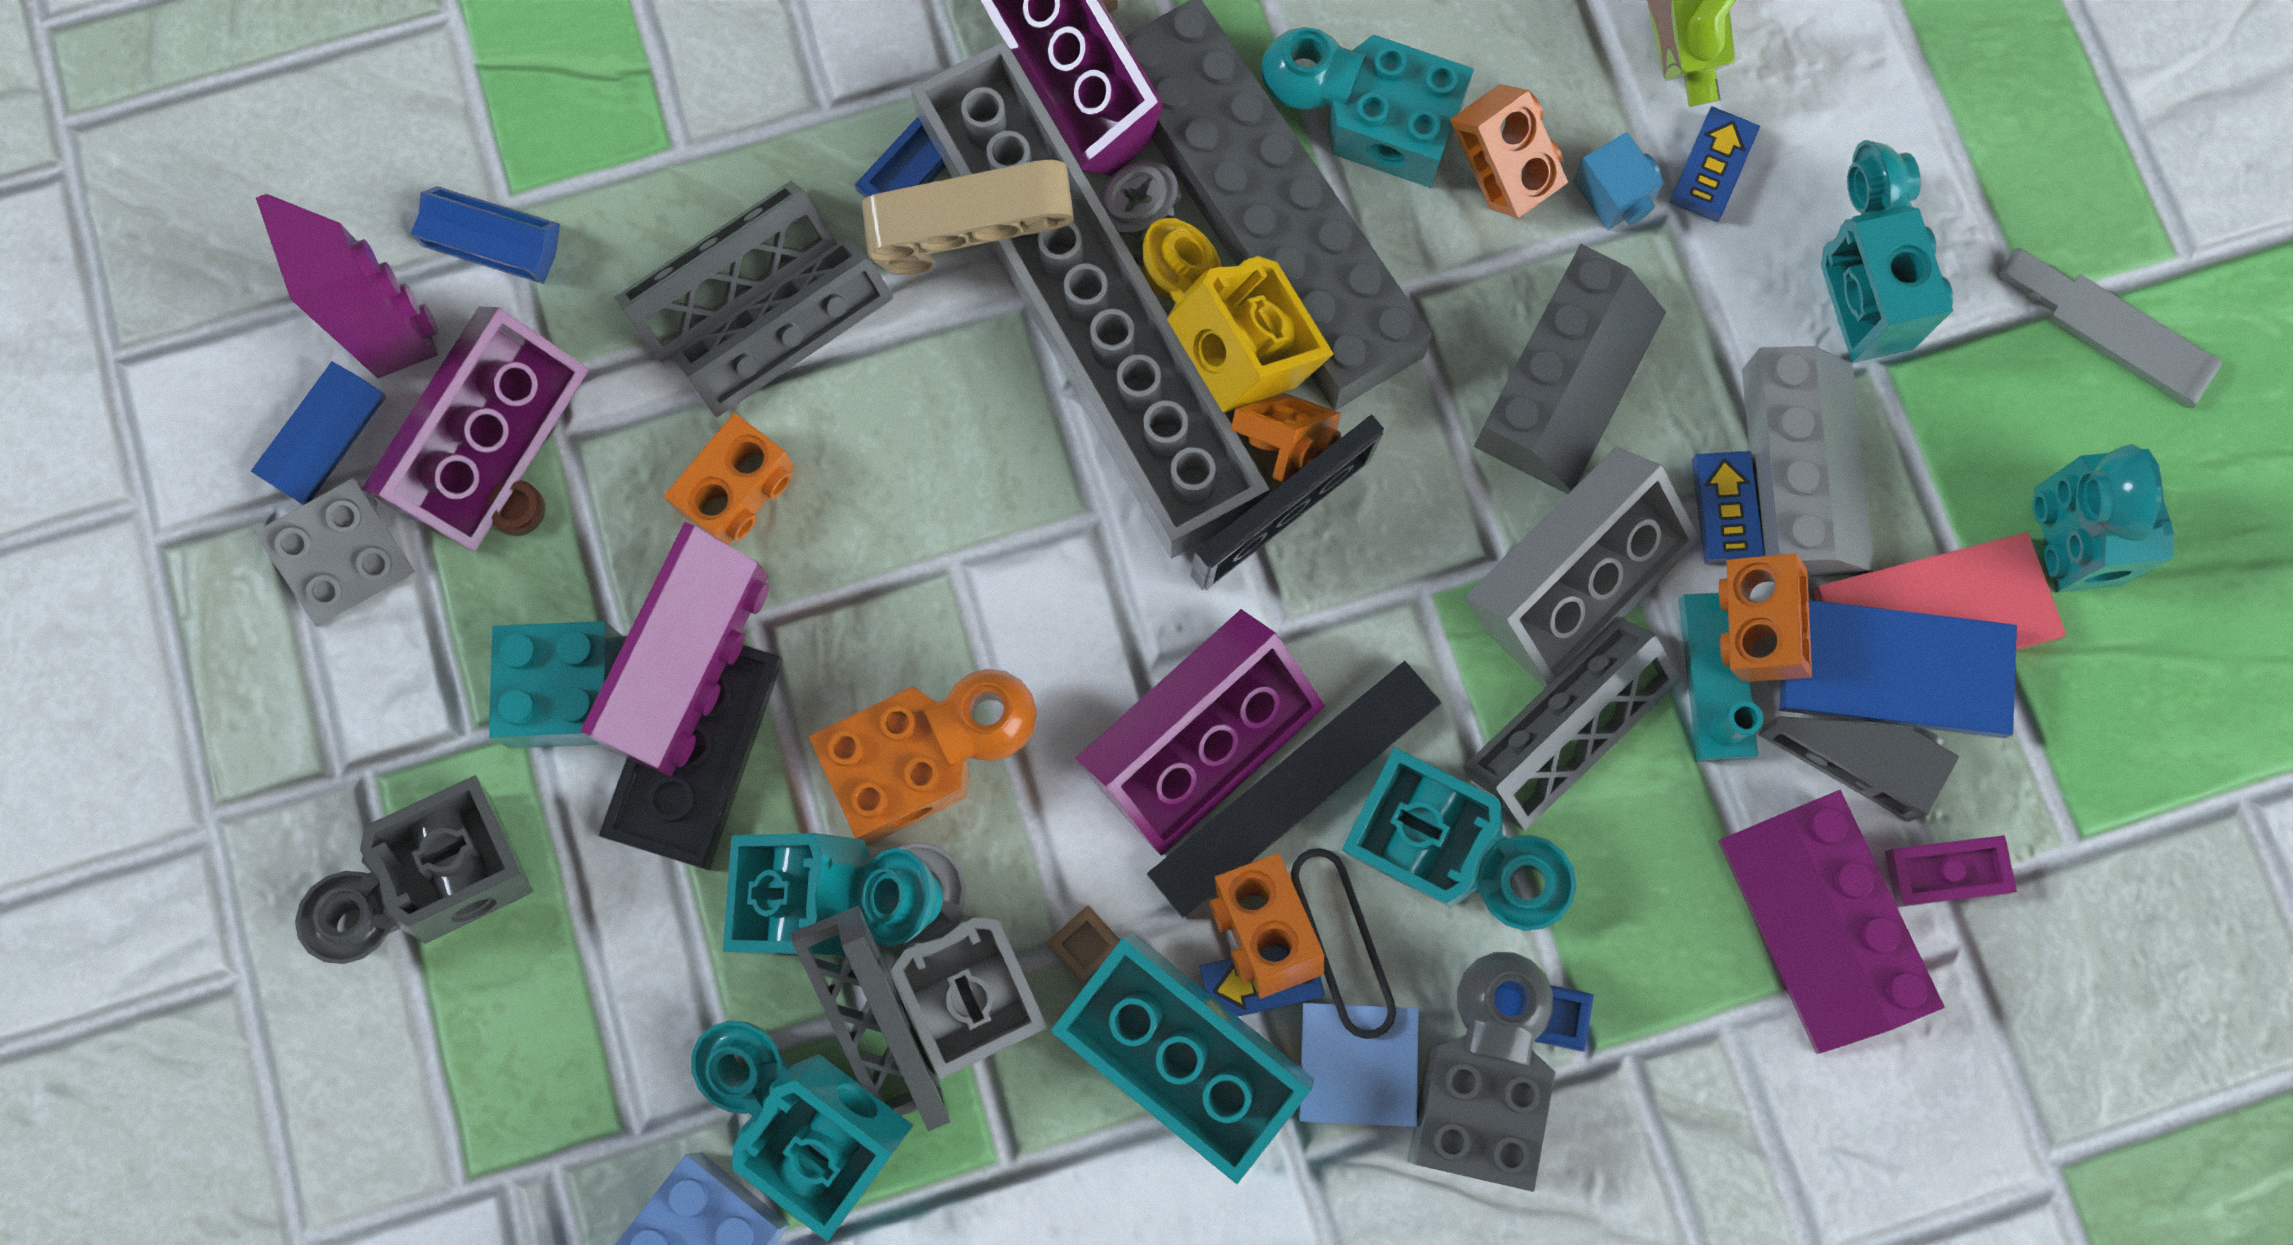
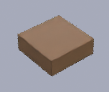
(1083, 944)

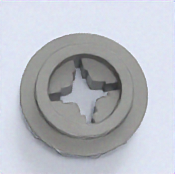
(1137, 182)

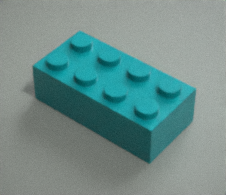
(1183, 1056)

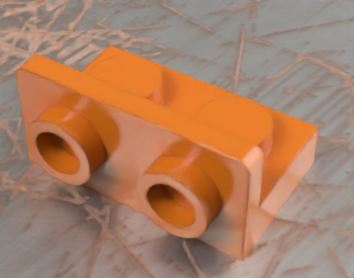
(1290, 426)

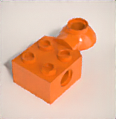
(912, 753)

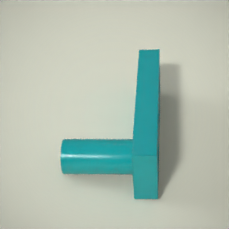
(1719, 701)

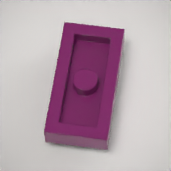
(1950, 871)

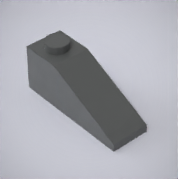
(1884, 763)

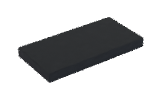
(1286, 503)
(687, 812)

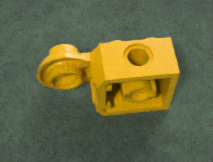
(1233, 321)

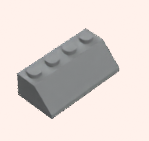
(1808, 459)
(1584, 564)

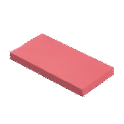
(1979, 582)

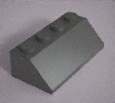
(1573, 371)

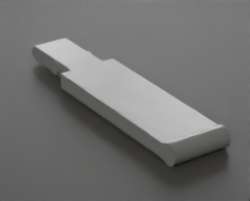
(2115, 328)

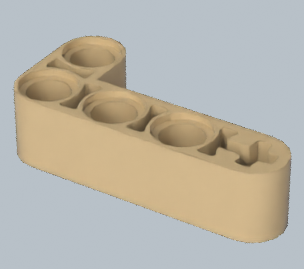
(964, 211)

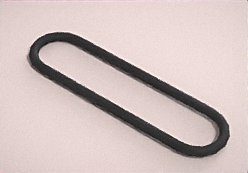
(1366, 1034)

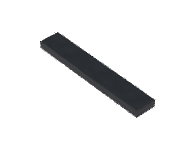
(1294, 788)

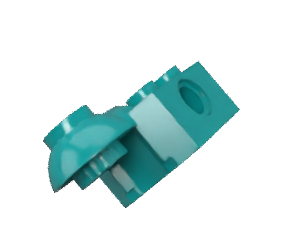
(1383, 98)
(1885, 260)
(2104, 520)
(1452, 844)
(806, 877)
(812, 1127)

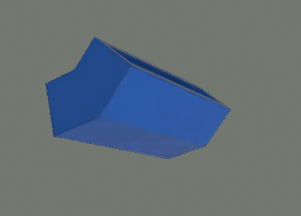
(486, 233)
(319, 433)

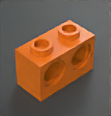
(1500, 156)
(717, 474)
(1781, 615)
(1276, 923)

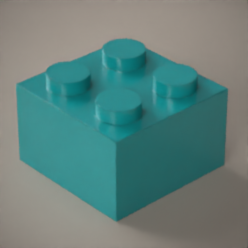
(548, 681)

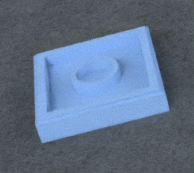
(1357, 1076)

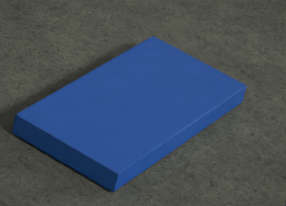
(1907, 670)

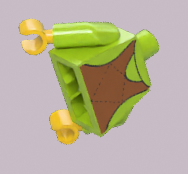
(1693, 43)

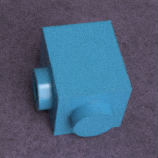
(1619, 181)

